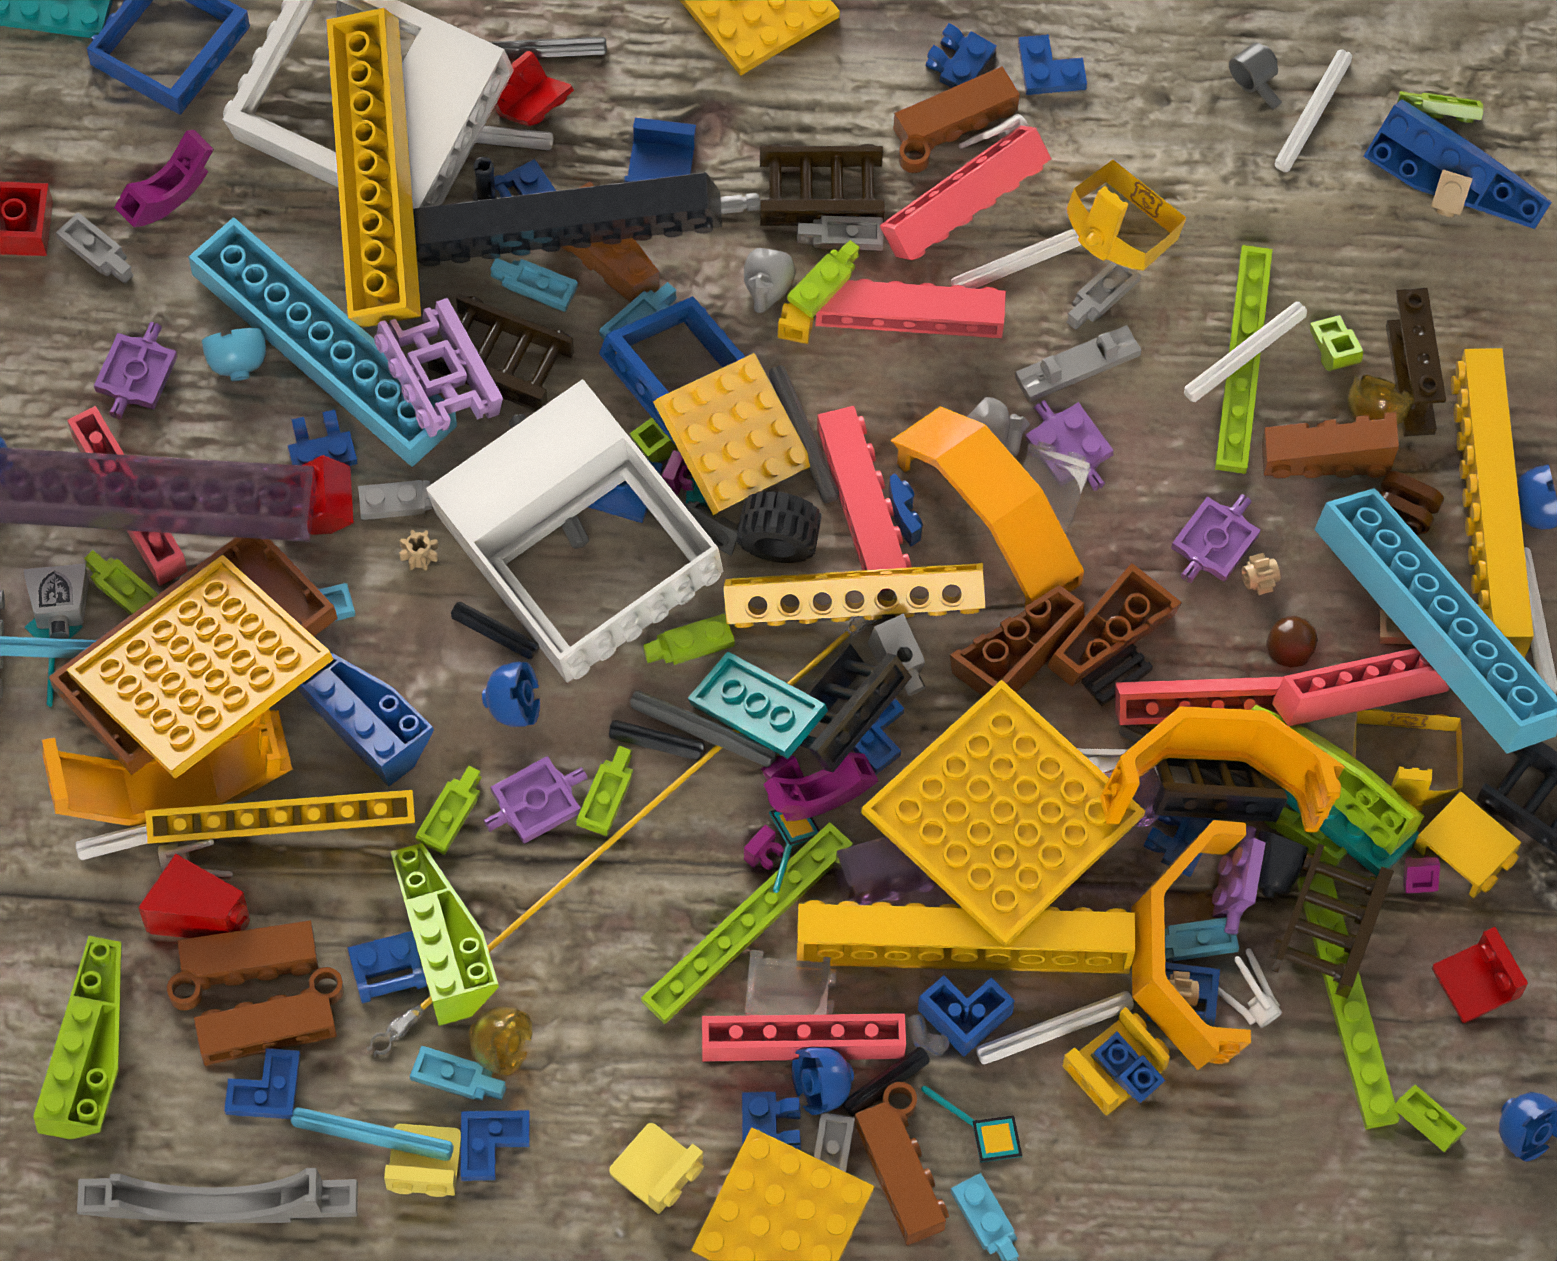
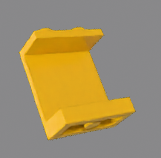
(1470, 843)
(1095, 1080)

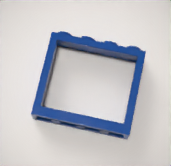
(195, 76)
(634, 371)

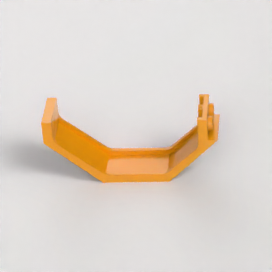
(999, 494)
(1231, 736)
(109, 793)
(1149, 981)

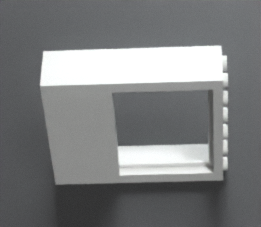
(448, 95)
(535, 482)

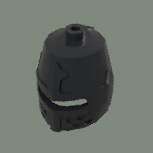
(1280, 864)

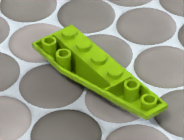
(1367, 797)
(446, 937)
(86, 1048)

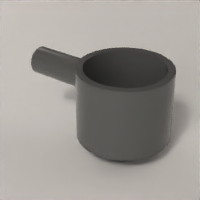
(1253, 69)

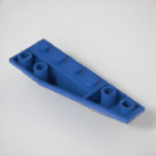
(1419, 149)
(368, 717)

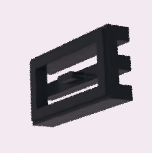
(1137, 658)

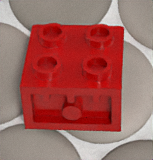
(530, 92)
(1481, 977)

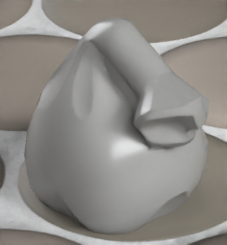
(768, 276)
(1004, 427)

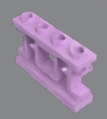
(460, 358)

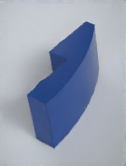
(908, 520)
(1126, 1068)

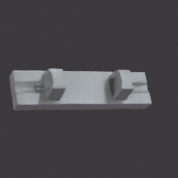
(1077, 363)

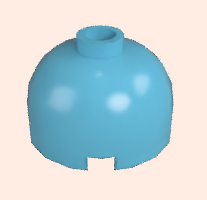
(235, 353)

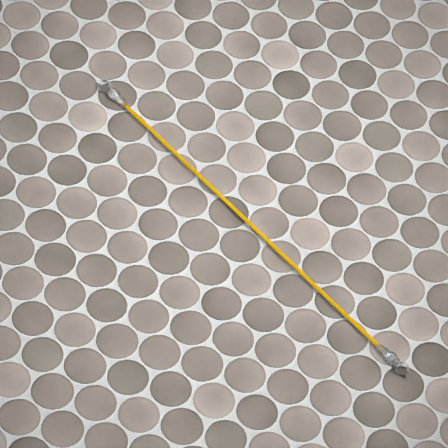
(400, 1026)

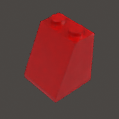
(192, 903)

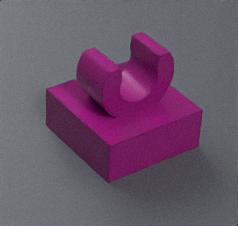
(676, 474)
(783, 768)
(760, 846)
(1421, 874)

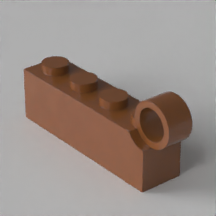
(953, 114)
(241, 957)
(269, 1024)
(899, 1168)

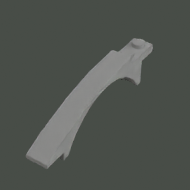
(271, 1202)

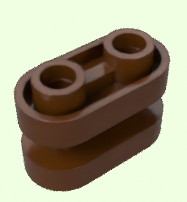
(1412, 500)

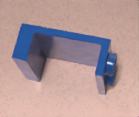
(661, 149)

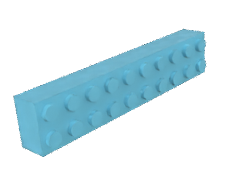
(312, 336)
(1440, 619)

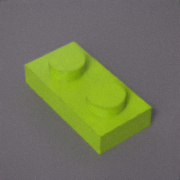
(1429, 1118)

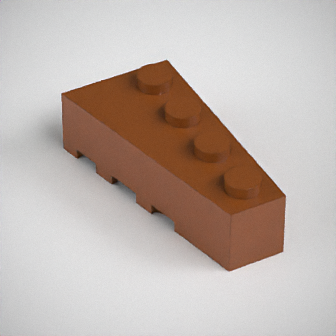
(621, 265)
(1331, 448)
(1121, 617)
(1019, 643)

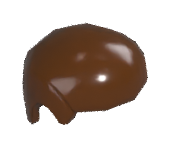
(1292, 641)

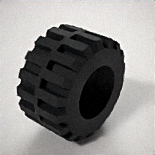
(779, 527)

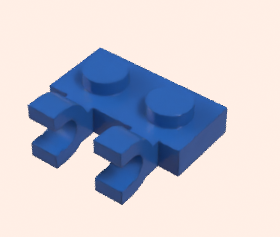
(967, 63)
(334, 445)
(1188, 830)
(761, 1113)

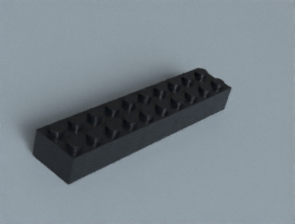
(567, 218)

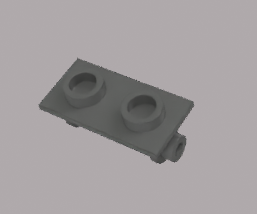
(721, 531)

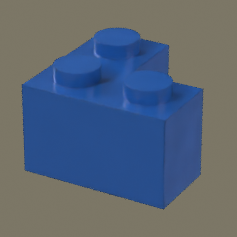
(962, 1018)

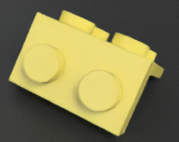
(657, 1167)
(420, 1173)

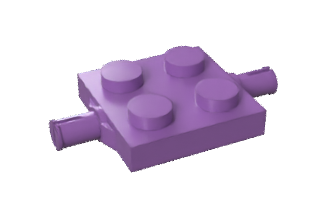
(135, 371)
(1074, 433)
(1216, 539)
(535, 799)
(1238, 880)

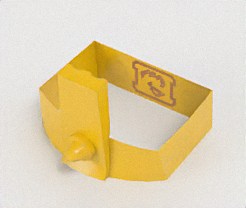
(1099, 227)
(1415, 783)

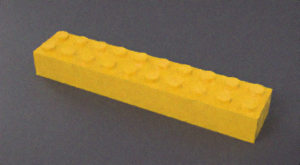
(373, 168)
(1492, 494)
(954, 940)

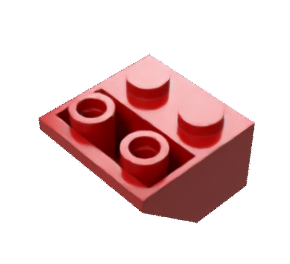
(333, 496)

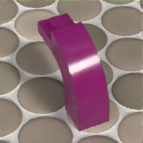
(170, 187)
(822, 790)

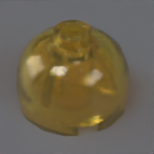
(1375, 397)
(499, 1039)

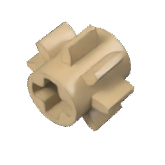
(418, 550)
(1260, 573)
(1186, 987)

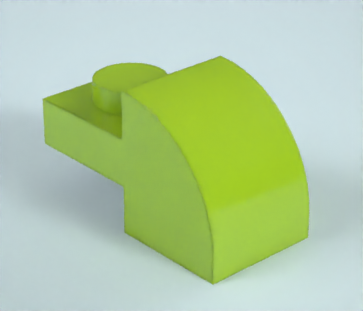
(1336, 343)
(653, 441)

